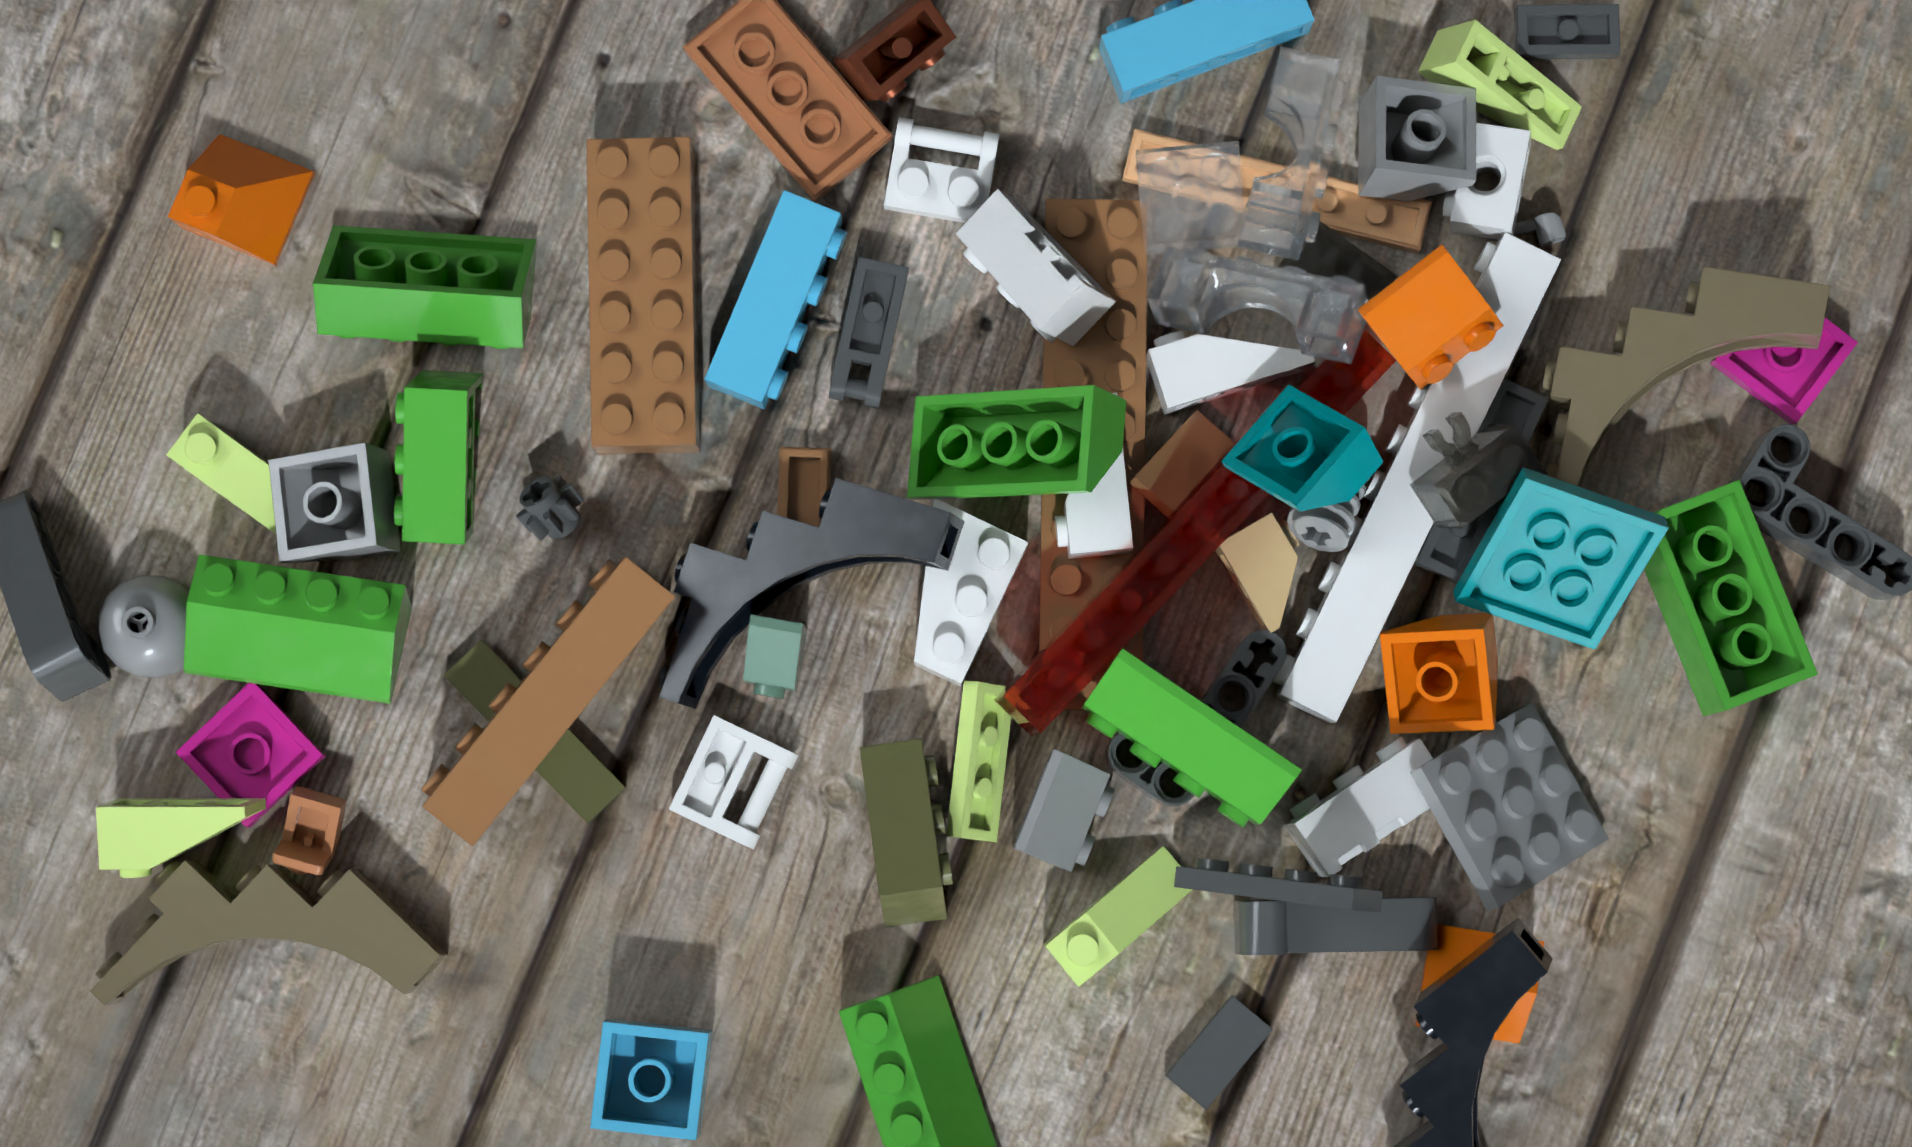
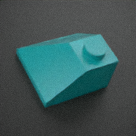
(1305, 453)

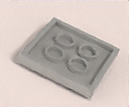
(1509, 806)

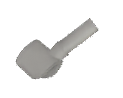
(1547, 226)

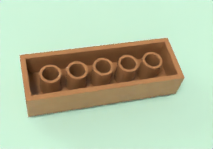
(643, 296)
(547, 700)

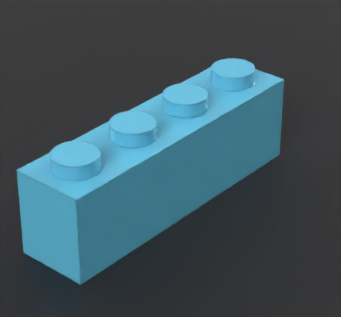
(1195, 39)
(774, 300)

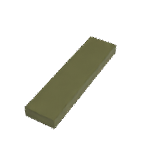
(569, 765)

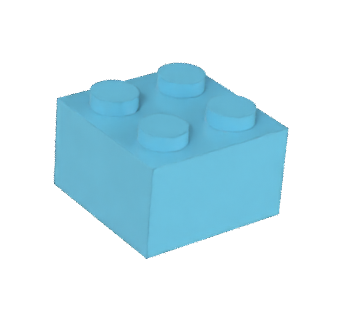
(651, 1079)

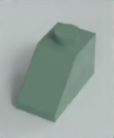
(774, 655)

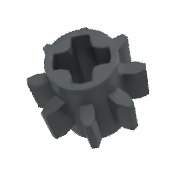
(549, 507)

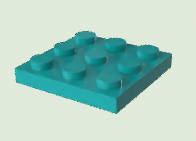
(1559, 558)

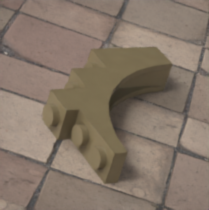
(1730, 315)
(202, 912)

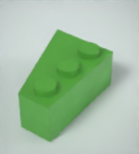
(437, 457)

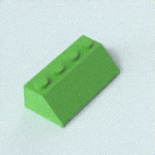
(425, 287)
(1014, 442)
(1725, 602)
(295, 628)
(1190, 739)
(916, 1069)

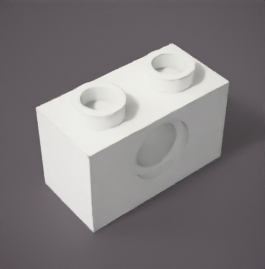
(1495, 211)

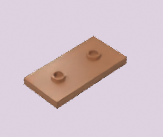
(788, 94)

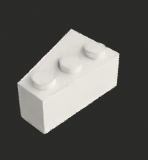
(1033, 270)
(964, 600)
(1361, 808)

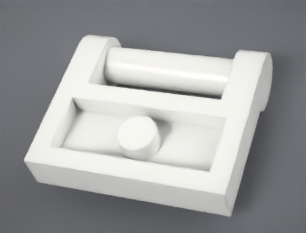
(939, 188)
(717, 775)

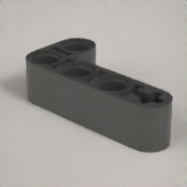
(1823, 520)
(41, 605)
(1147, 777)
(1291, 927)

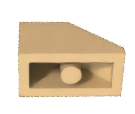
(1262, 567)

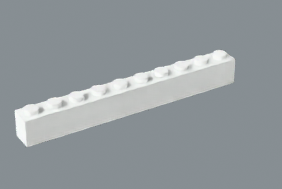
(1395, 522)

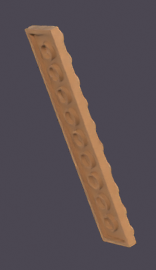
(1109, 245)

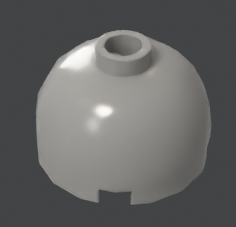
(121, 628)

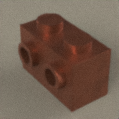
(894, 49)

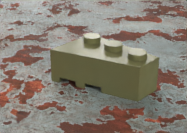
(905, 832)

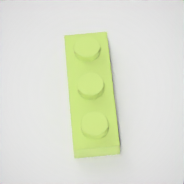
(979, 764)

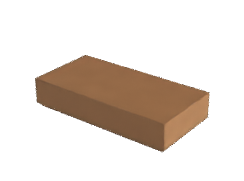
(1182, 463)
(803, 482)

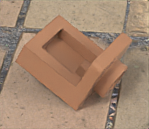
(310, 832)

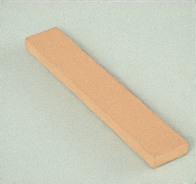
(1341, 208)

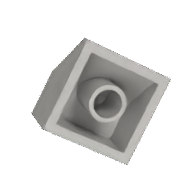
(1415, 139)
(334, 504)
(1063, 811)

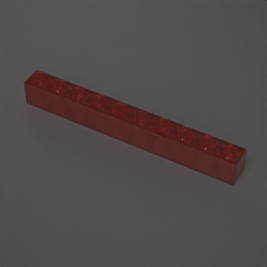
(1166, 561)

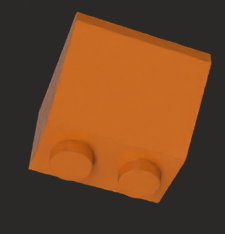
(1431, 318)

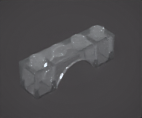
(1280, 204)
(1201, 288)

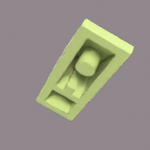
(1504, 82)
(226, 468)
(151, 831)
(1117, 918)

